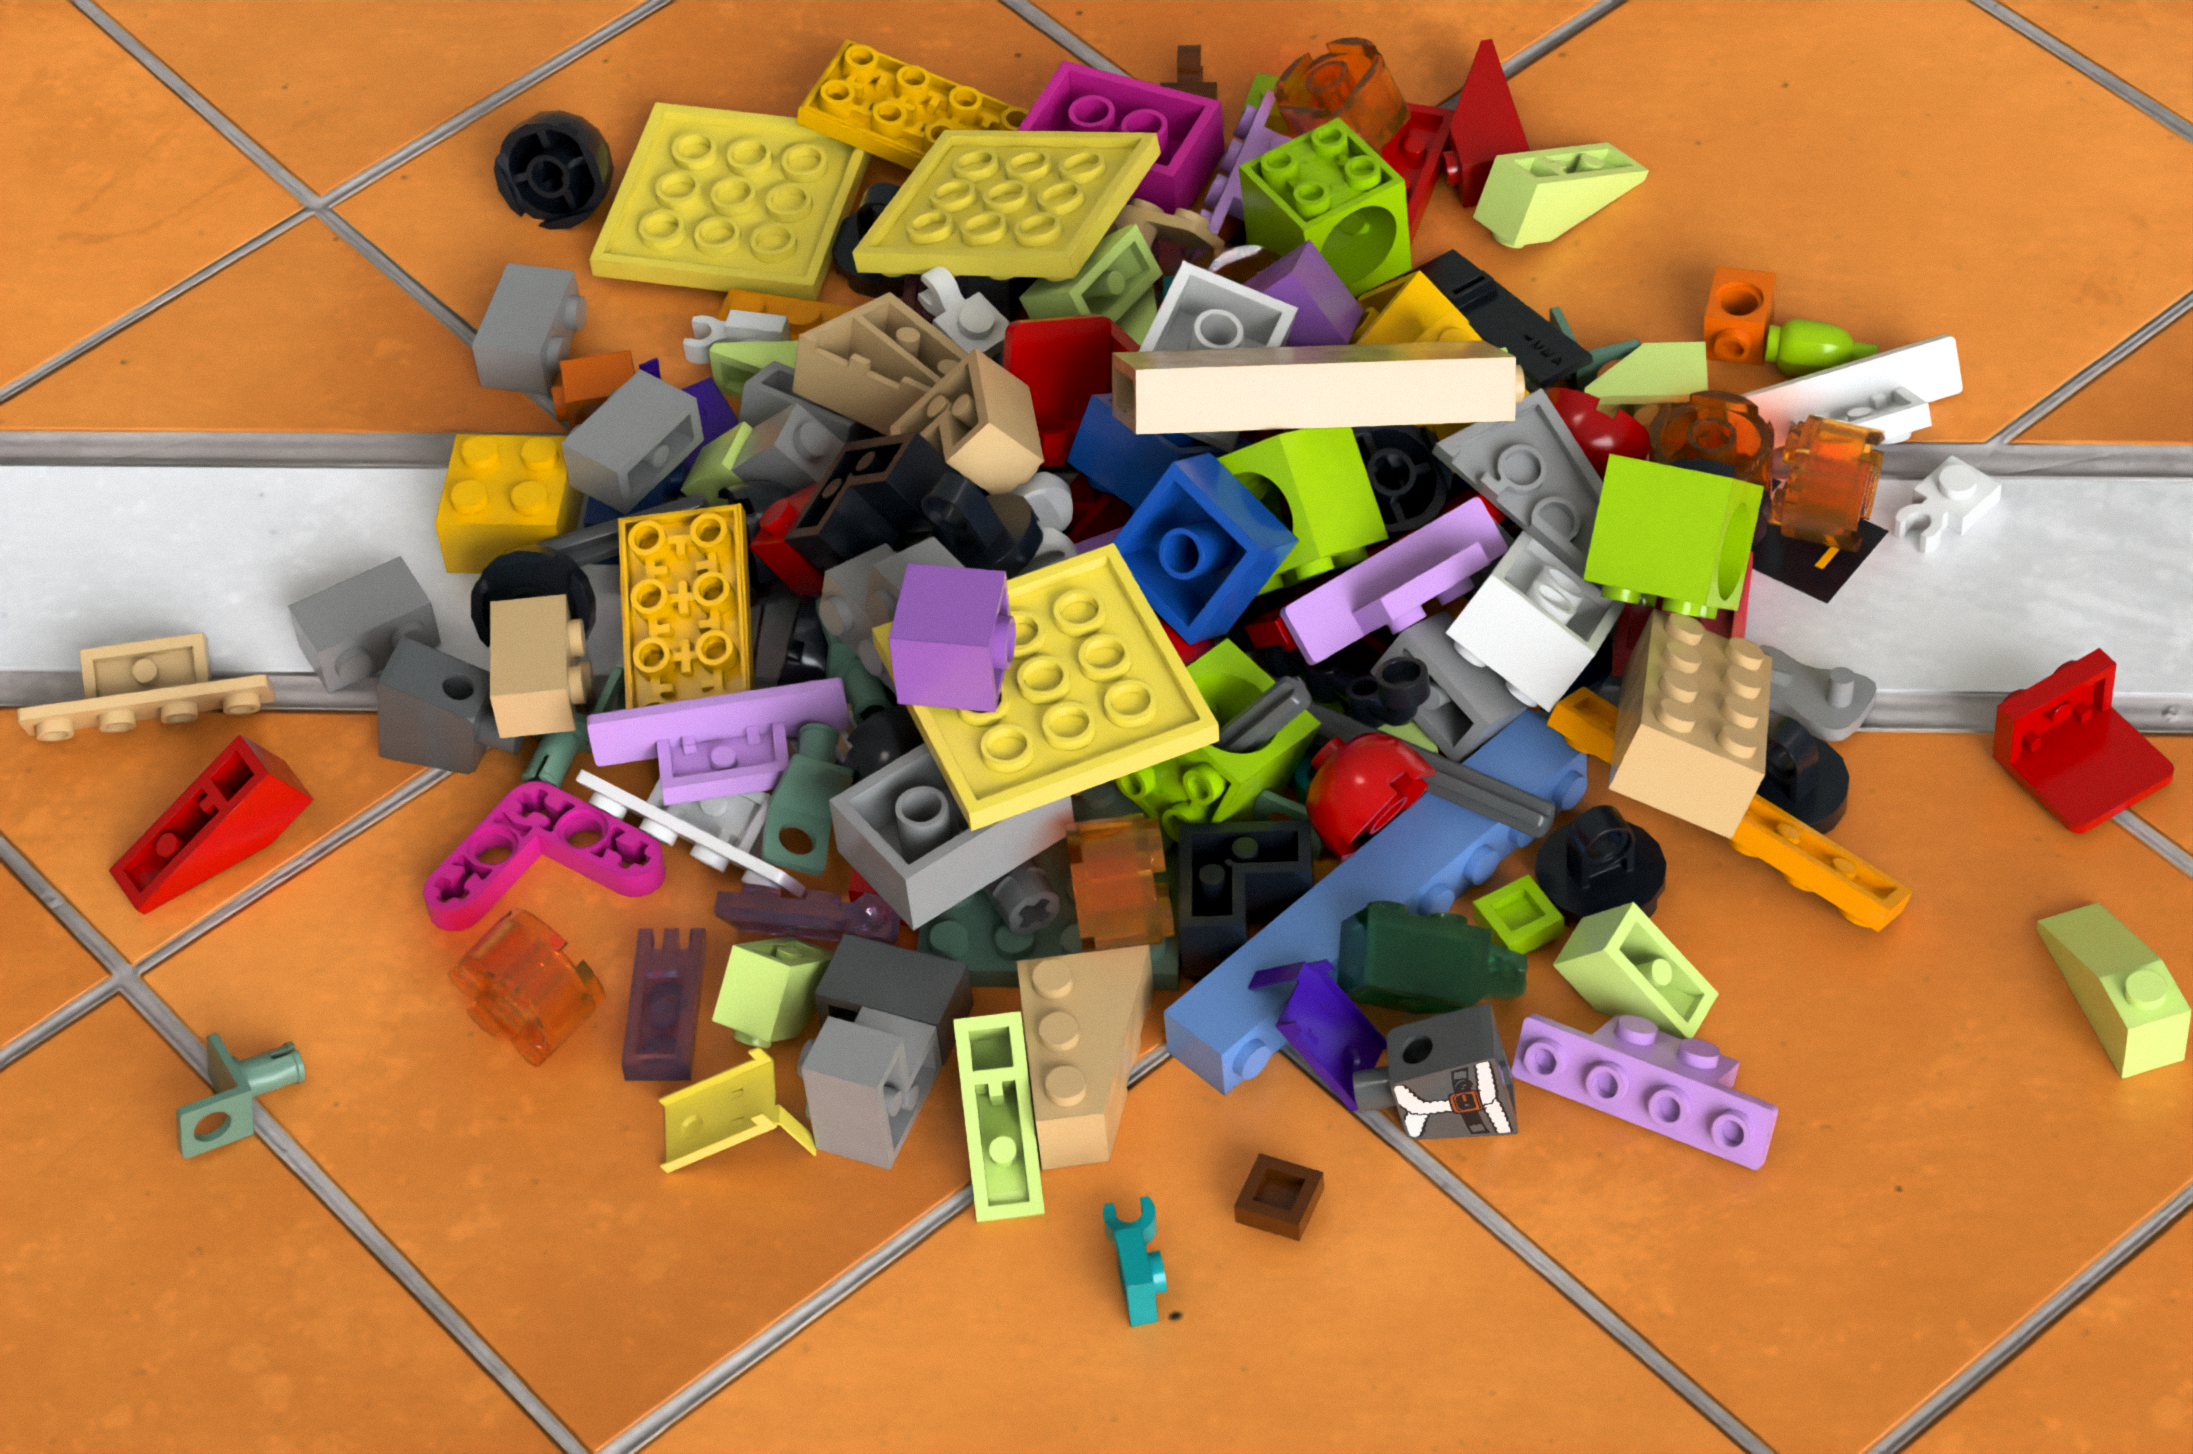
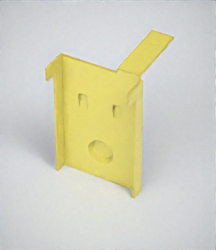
(726, 1112)

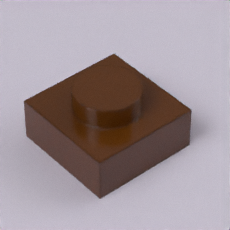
(1279, 1197)

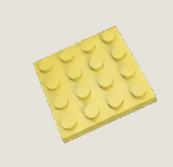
(729, 203)
(1008, 203)
(1084, 699)

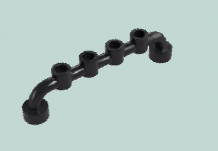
(1375, 700)

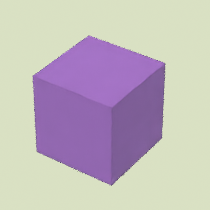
(1324, 304)
(952, 637)

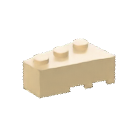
(873, 362)
(1081, 1043)

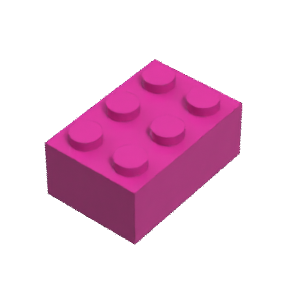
(1101, 101)

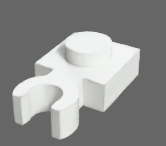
(1948, 497)

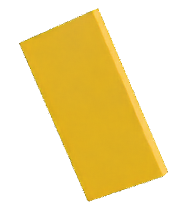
(896, 106)
(685, 605)

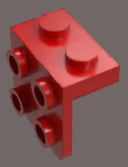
(1063, 366)
(2075, 747)

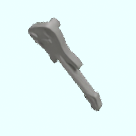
(1822, 700)

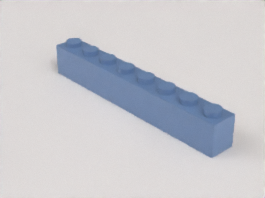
(1416, 860)

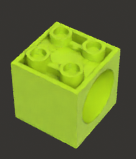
(1337, 196)
(1326, 494)
(1672, 537)
(1215, 783)

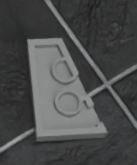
(1532, 475)

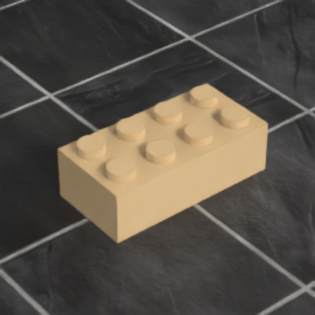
(1692, 723)

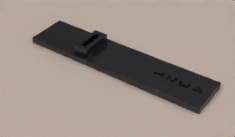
(1506, 320)

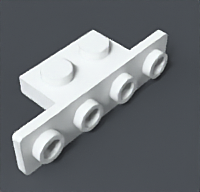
(1875, 391)
(719, 828)

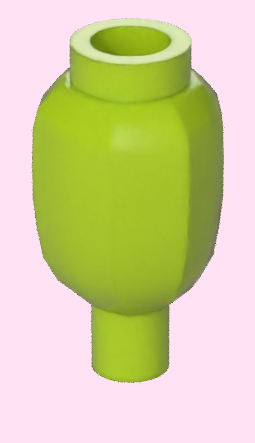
(1812, 346)

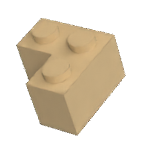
(979, 424)
(537, 666)

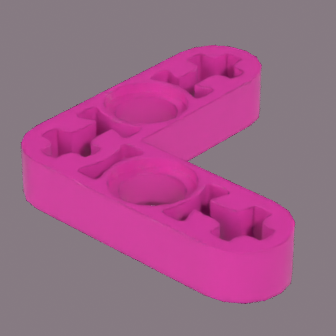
(530, 838)

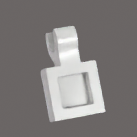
(966, 322)
(739, 327)

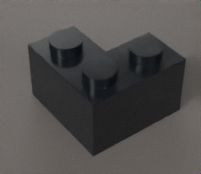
(867, 499)
(1236, 878)

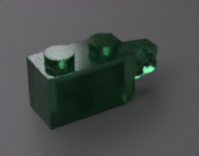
(1423, 961)

